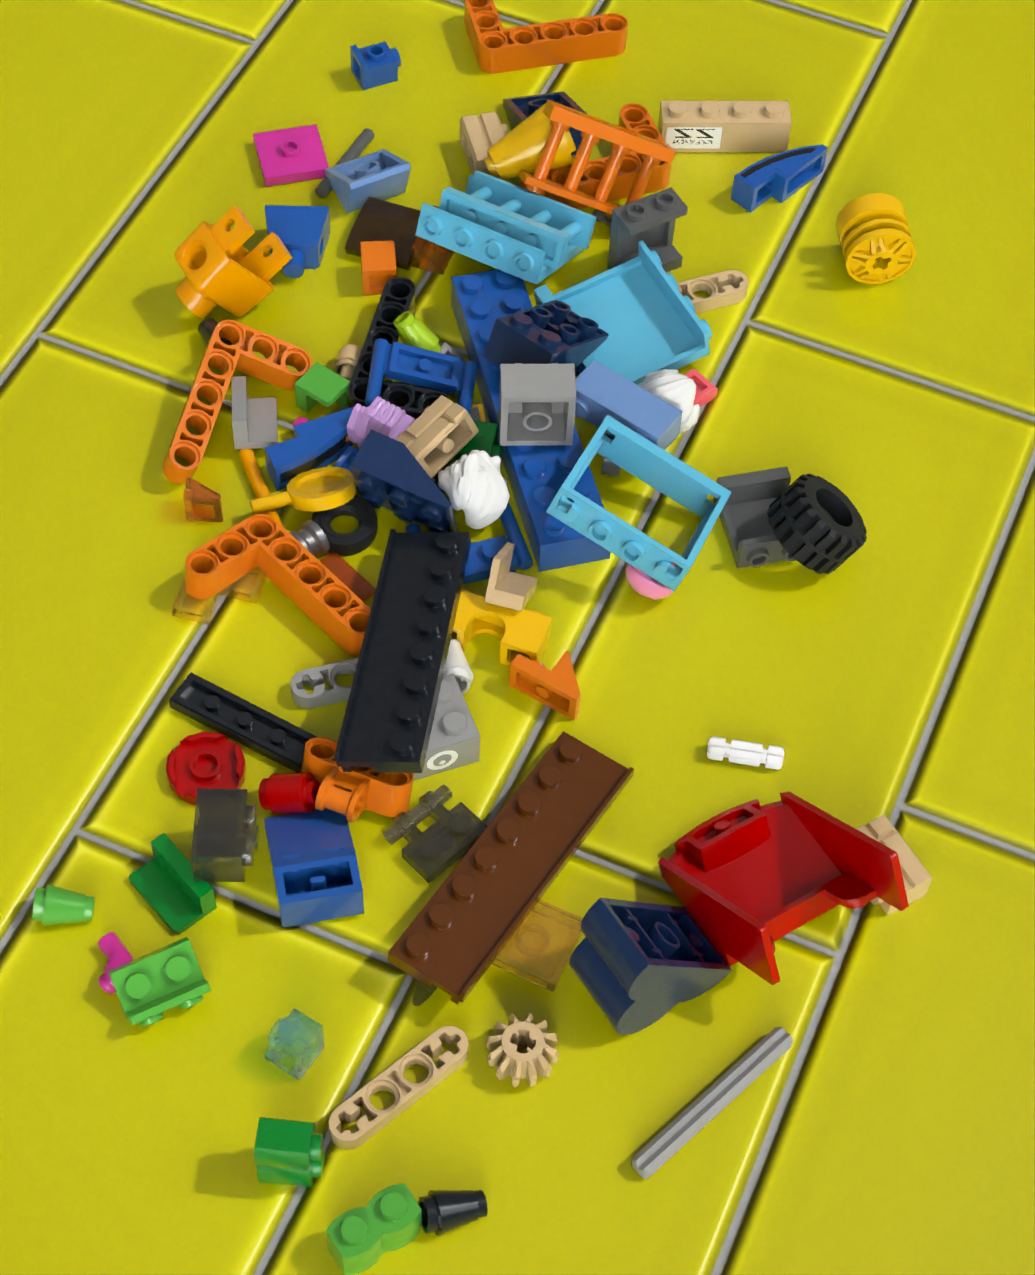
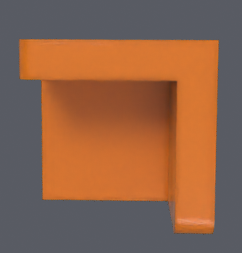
(377, 265)

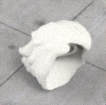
(675, 390)
(476, 488)

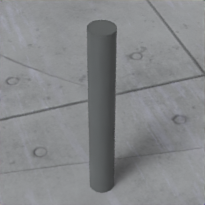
(353, 152)

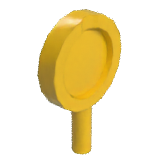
(312, 491)

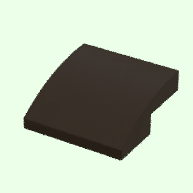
(385, 222)

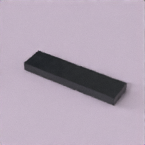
(241, 721)

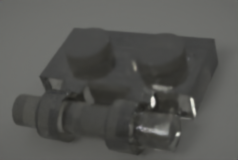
(443, 841)

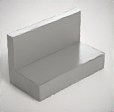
(252, 418)

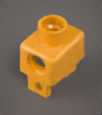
(223, 270)

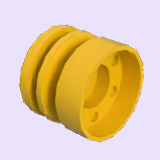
(875, 238)

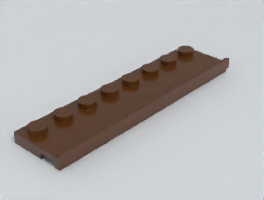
(509, 868)

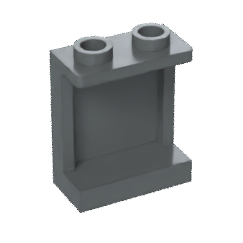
(647, 220)
(746, 516)

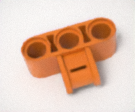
(354, 790)

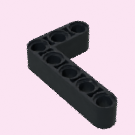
(396, 299)

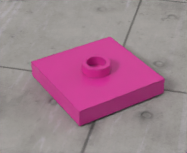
(290, 155)

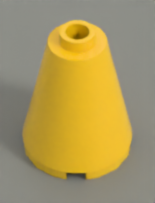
(523, 147)

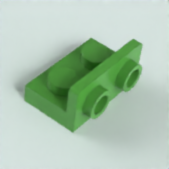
(159, 983)

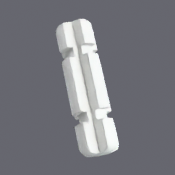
(745, 752)

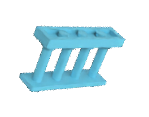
(521, 216)

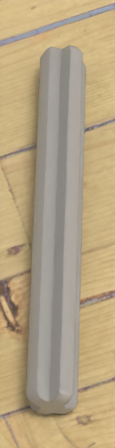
(711, 1102)

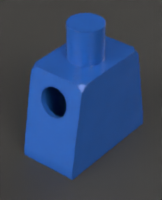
(303, 233)

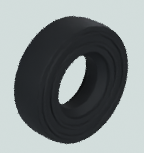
(352, 542)

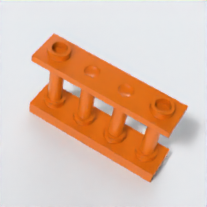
(592, 131)

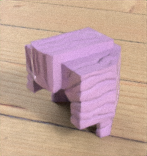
(378, 417)

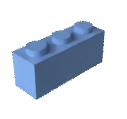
(607, 393)

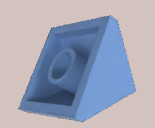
(372, 175)

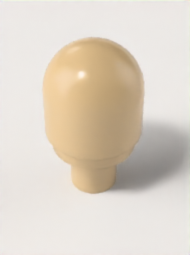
(347, 360)

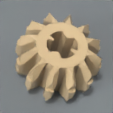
(505, 1054)

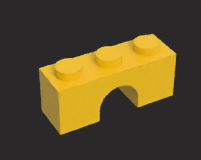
(519, 631)

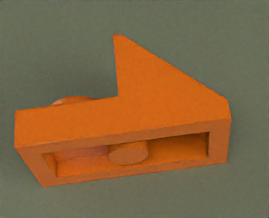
(552, 687)

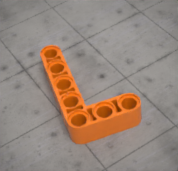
(542, 43)
(637, 119)
(214, 386)
(289, 567)

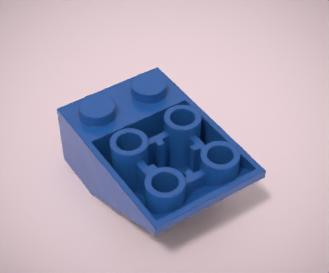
(314, 867)

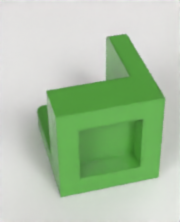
(321, 386)

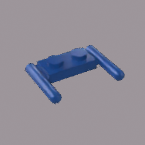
(421, 369)
(483, 552)

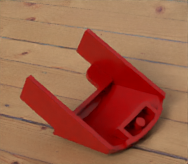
(773, 870)

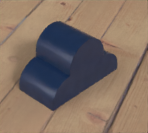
(643, 961)

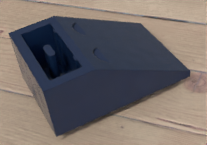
(543, 336)
(396, 481)

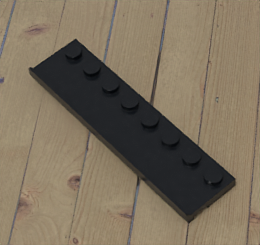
(404, 653)

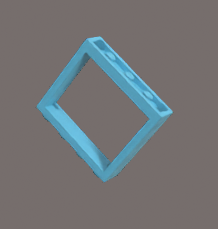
(659, 471)

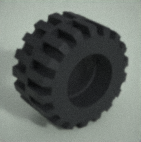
(816, 524)

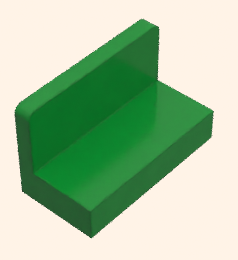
(170, 887)

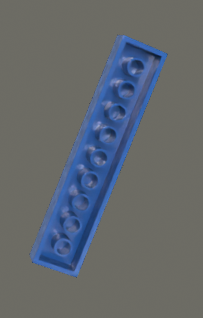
(532, 470)

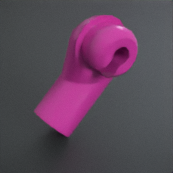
(116, 955)

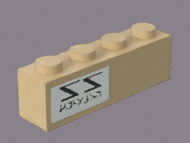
(725, 125)

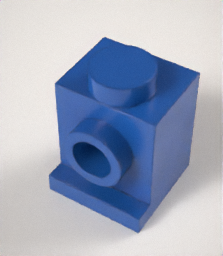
(374, 65)

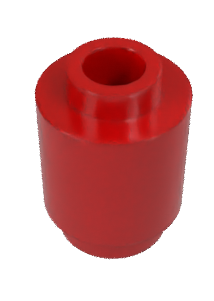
(289, 793)

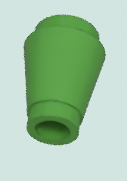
(61, 906)

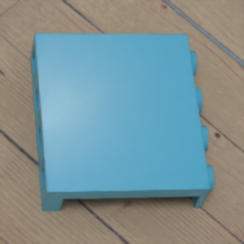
(485, 244)
(643, 314)

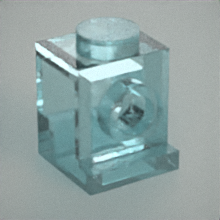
(295, 1043)

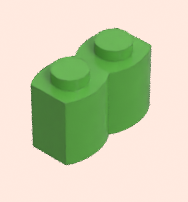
(384, 1225)

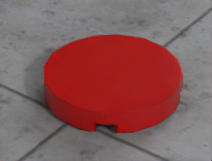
(205, 762)

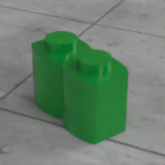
(288, 1152)

